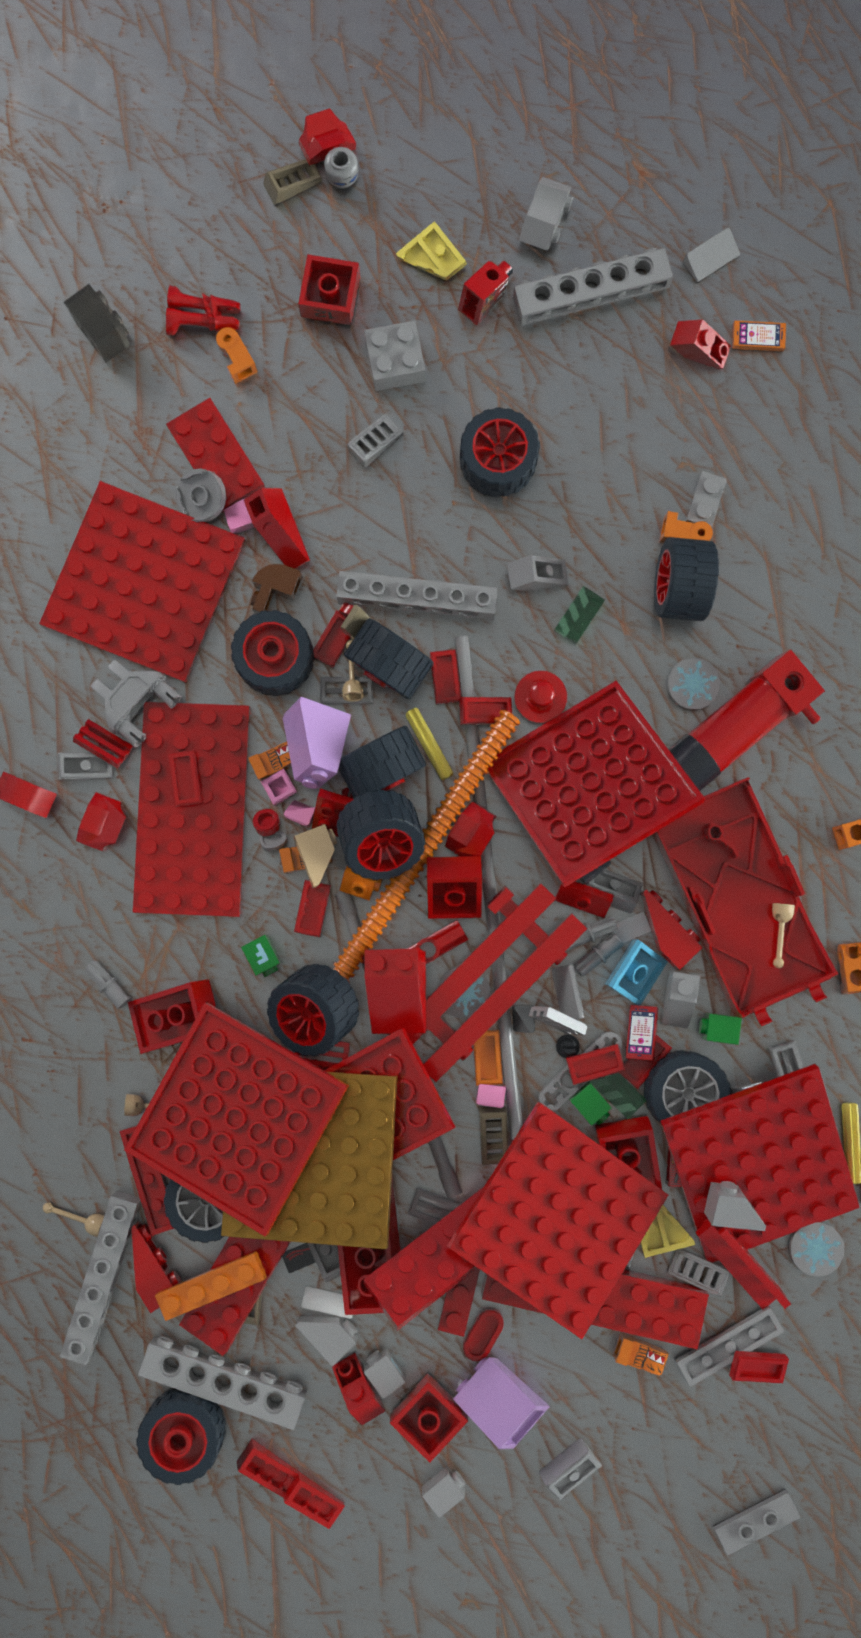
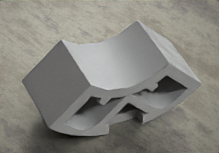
(545, 213)

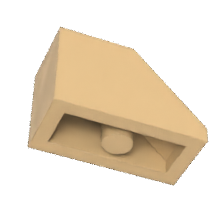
(316, 851)

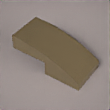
(354, 622)

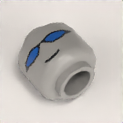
(341, 167)

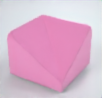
(238, 517)
(279, 787)
(300, 813)
(491, 1095)

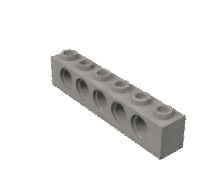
(583, 297)
(417, 595)
(101, 1278)
(207, 1387)

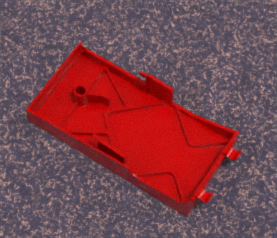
(728, 882)

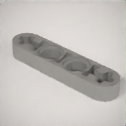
(599, 1041)

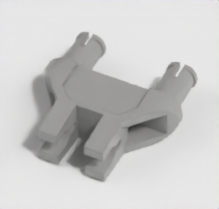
(129, 698)

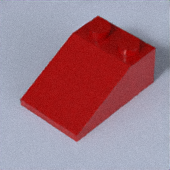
(396, 990)
(168, 1015)
(633, 1144)

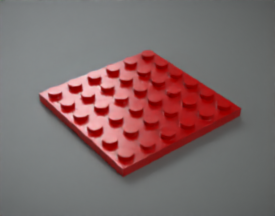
(142, 581)
(592, 783)
(236, 1118)
(775, 1146)
(558, 1220)

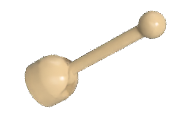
(352, 689)
(783, 914)
(134, 1105)
(92, 1223)

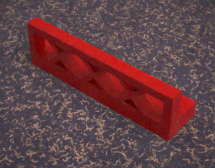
(742, 1265)

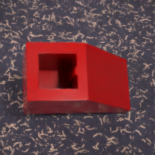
(700, 343)
(357, 1390)

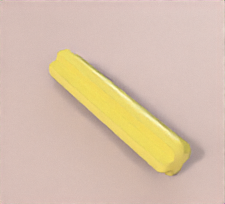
(429, 743)
(851, 1140)

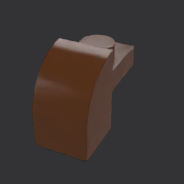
(276, 580)

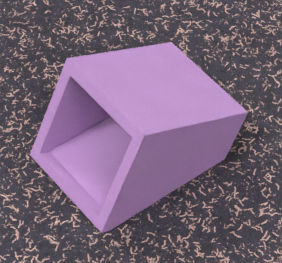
(315, 740)
(500, 1403)

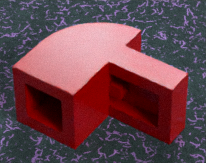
(26, 795)

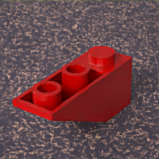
(276, 525)
(668, 934)
(150, 1267)

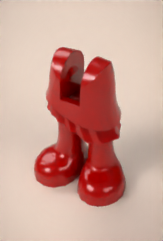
(212, 317)

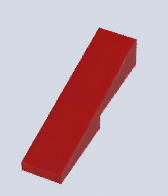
(292, 1485)

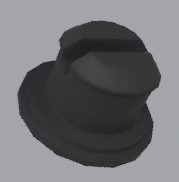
(567, 1046)

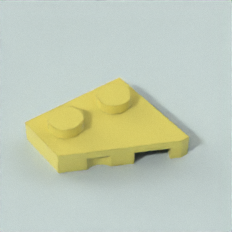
(433, 253)
(665, 1235)

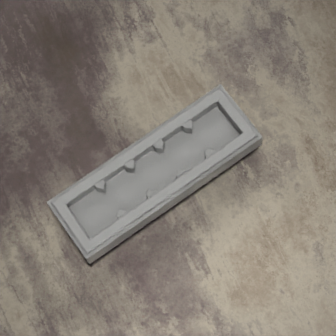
(756, 1522)

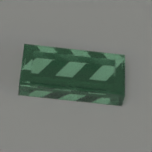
(579, 615)
(619, 1093)

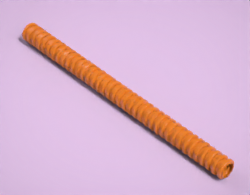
(433, 835)

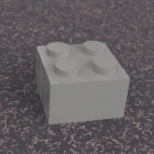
(395, 355)

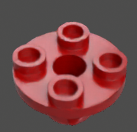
(540, 696)

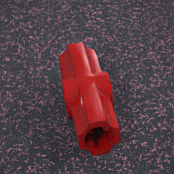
(444, 940)

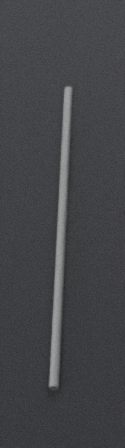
(490, 891)

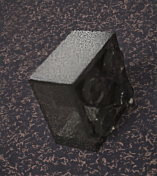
(98, 322)

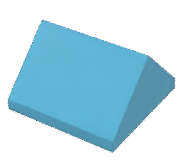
(636, 972)

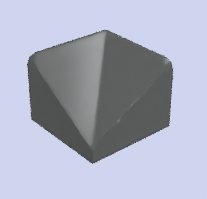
(521, 1020)

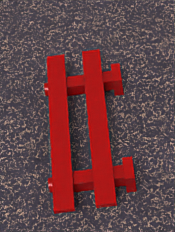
(550, 949)

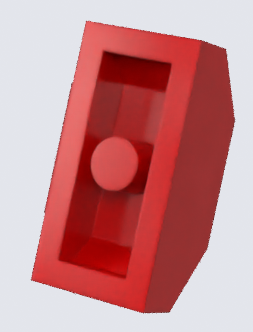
(322, 134)
(101, 822)
(471, 831)

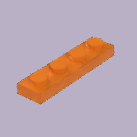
(211, 1286)

